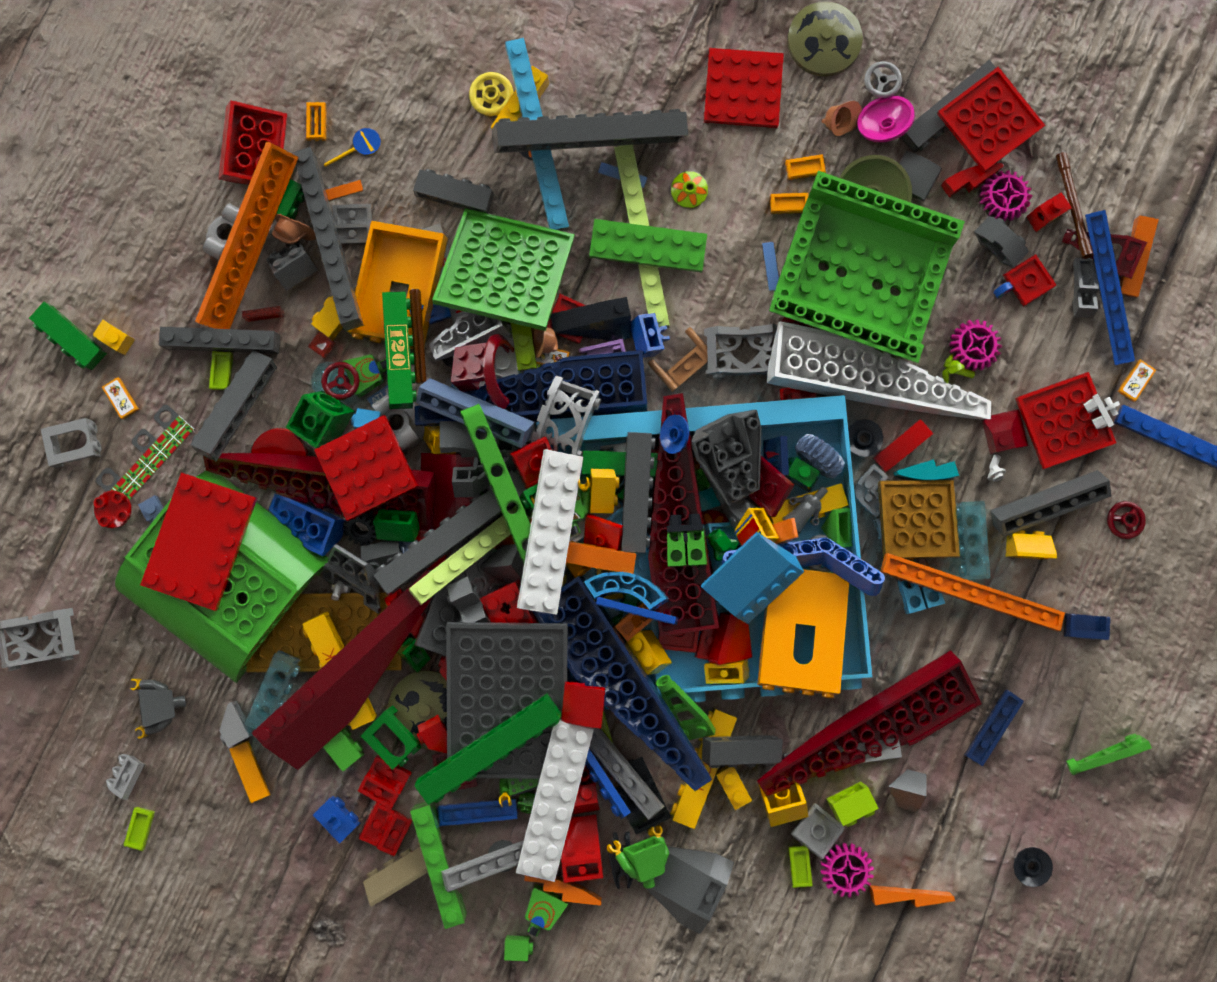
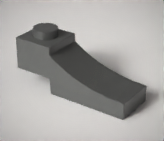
(1085, 288)

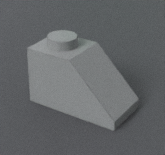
(232, 726)

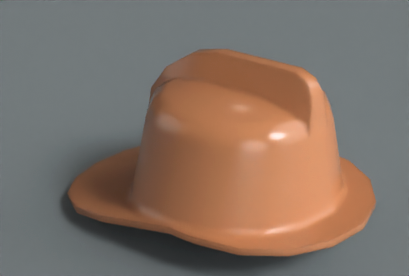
(842, 118)
(291, 231)
(544, 341)

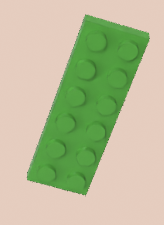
(648, 245)

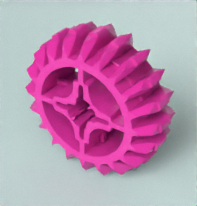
(1020, 194)
(971, 338)
(849, 886)

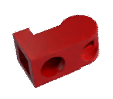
(790, 394)

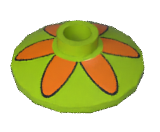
(685, 197)

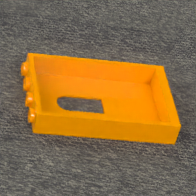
(397, 256)
(811, 600)

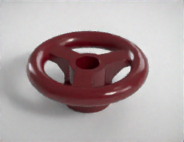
(346, 385)
(1132, 515)

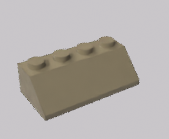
(394, 875)

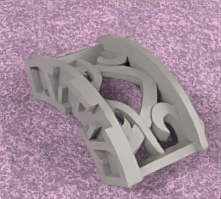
(723, 334)
(556, 395)
(14, 628)

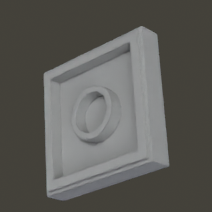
(818, 831)

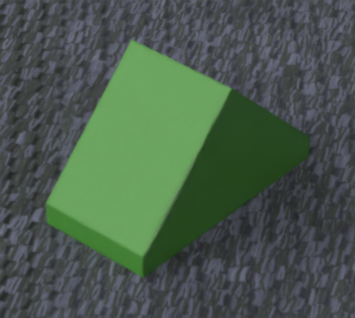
(838, 527)

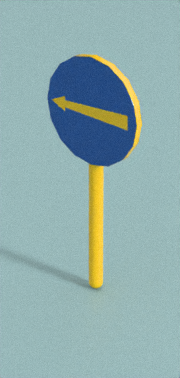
(365, 142)

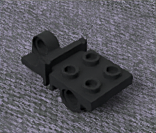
(636, 818)

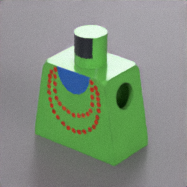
(369, 373)
(543, 910)

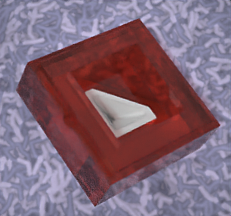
(321, 344)

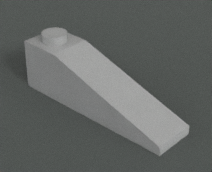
(467, 330)

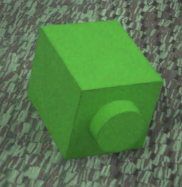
(517, 948)

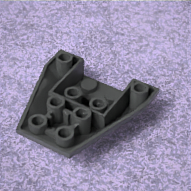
(731, 454)
(692, 885)

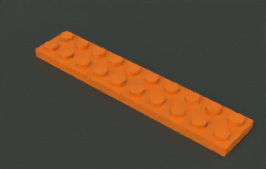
(247, 237)

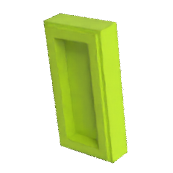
(220, 370)
(139, 828)
(800, 866)

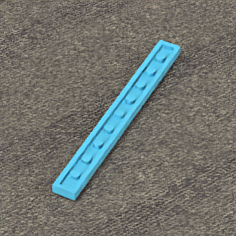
(542, 159)

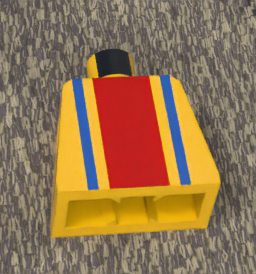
(755, 521)

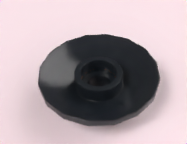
(873, 435)
(1041, 870)

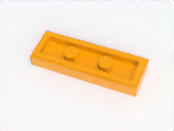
(249, 771)

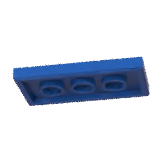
(637, 610)

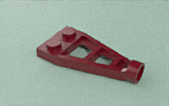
(1129, 257)

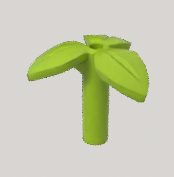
(955, 367)

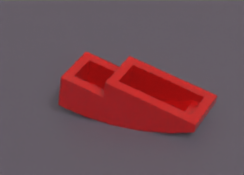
(968, 178)
(903, 445)

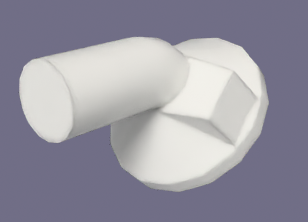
(995, 472)
(339, 588)

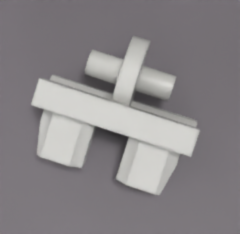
(1096, 403)

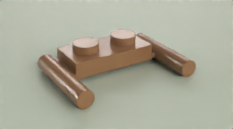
(686, 366)

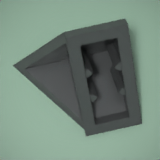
(505, 564)
(909, 790)

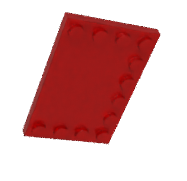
(198, 541)

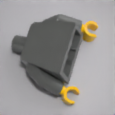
(156, 706)

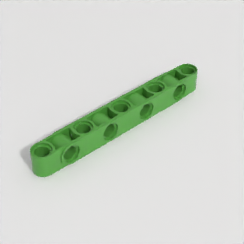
(502, 486)

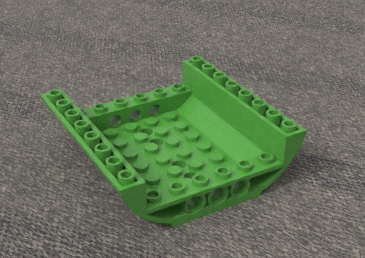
(871, 241)
(268, 568)

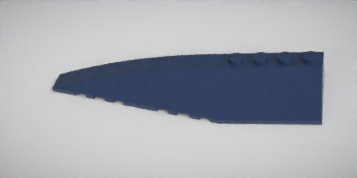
(616, 376)
(603, 659)

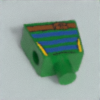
(802, 474)

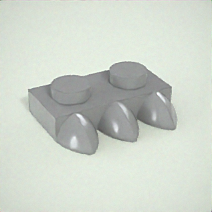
(125, 776)

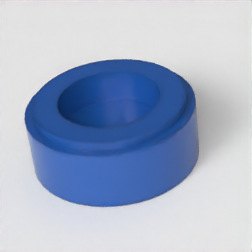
(1003, 290)

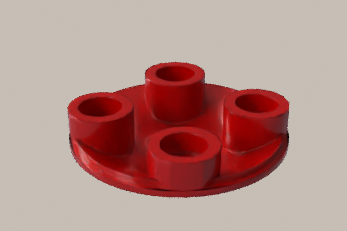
(112, 509)

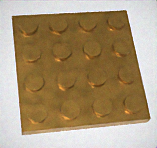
(918, 519)

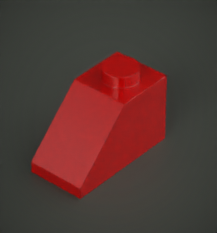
(433, 734)

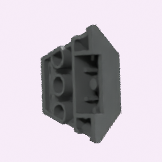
(353, 573)

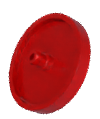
(279, 442)

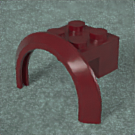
(476, 364)

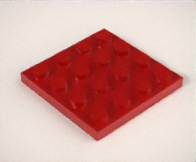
(743, 87)
(990, 119)
(1060, 422)
(366, 468)

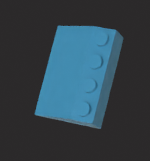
(753, 577)

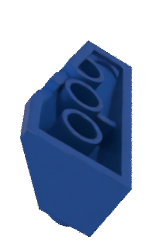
(311, 525)

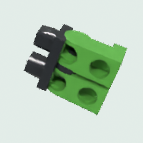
(686, 535)

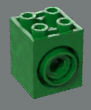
(319, 418)

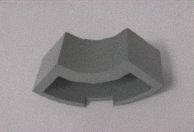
(1001, 241)

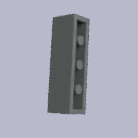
(452, 191)
(742, 750)

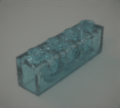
(976, 511)
(282, 663)

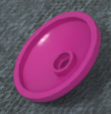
(886, 119)

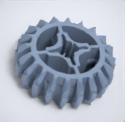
(820, 455)

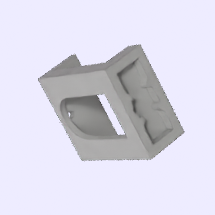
(52, 447)

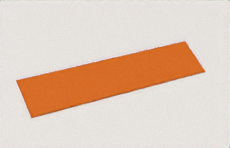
(343, 190)

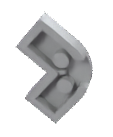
(866, 490)

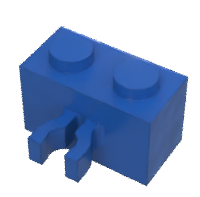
(647, 335)
(336, 818)

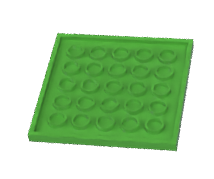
(504, 269)

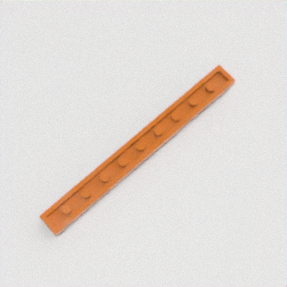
(972, 592)

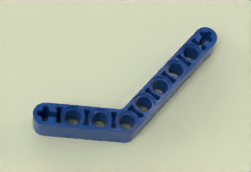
(837, 560)

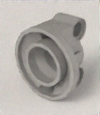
(214, 244)
(409, 435)

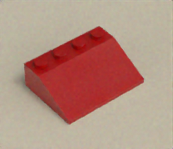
(245, 137)

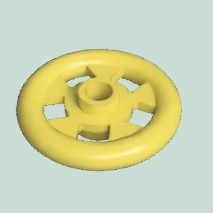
(478, 84)

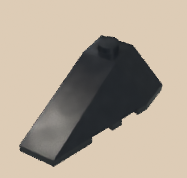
(601, 320)

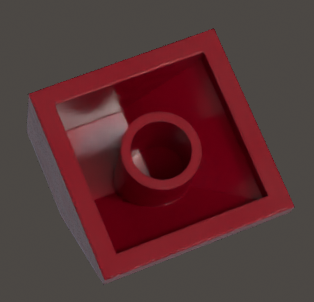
(1004, 432)

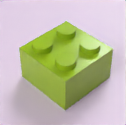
(852, 804)

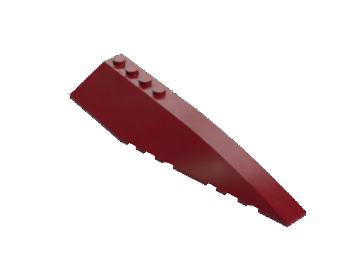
(305, 481)
(678, 494)
(340, 686)
(903, 712)

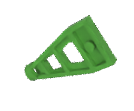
(693, 728)
(1131, 746)

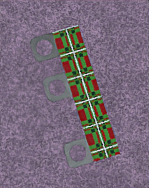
(153, 454)

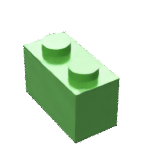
(344, 749)

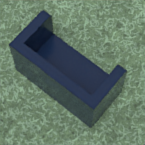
(1087, 626)

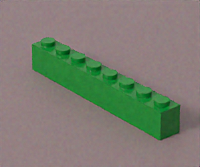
(488, 749)

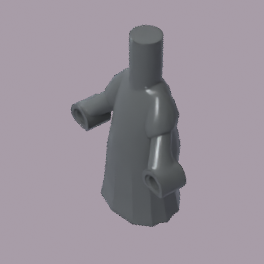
(808, 506)

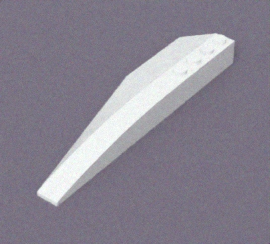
(839, 366)

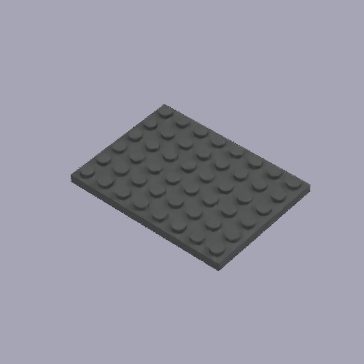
(495, 675)

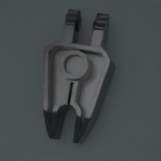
(616, 869)

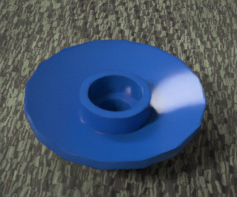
(674, 434)

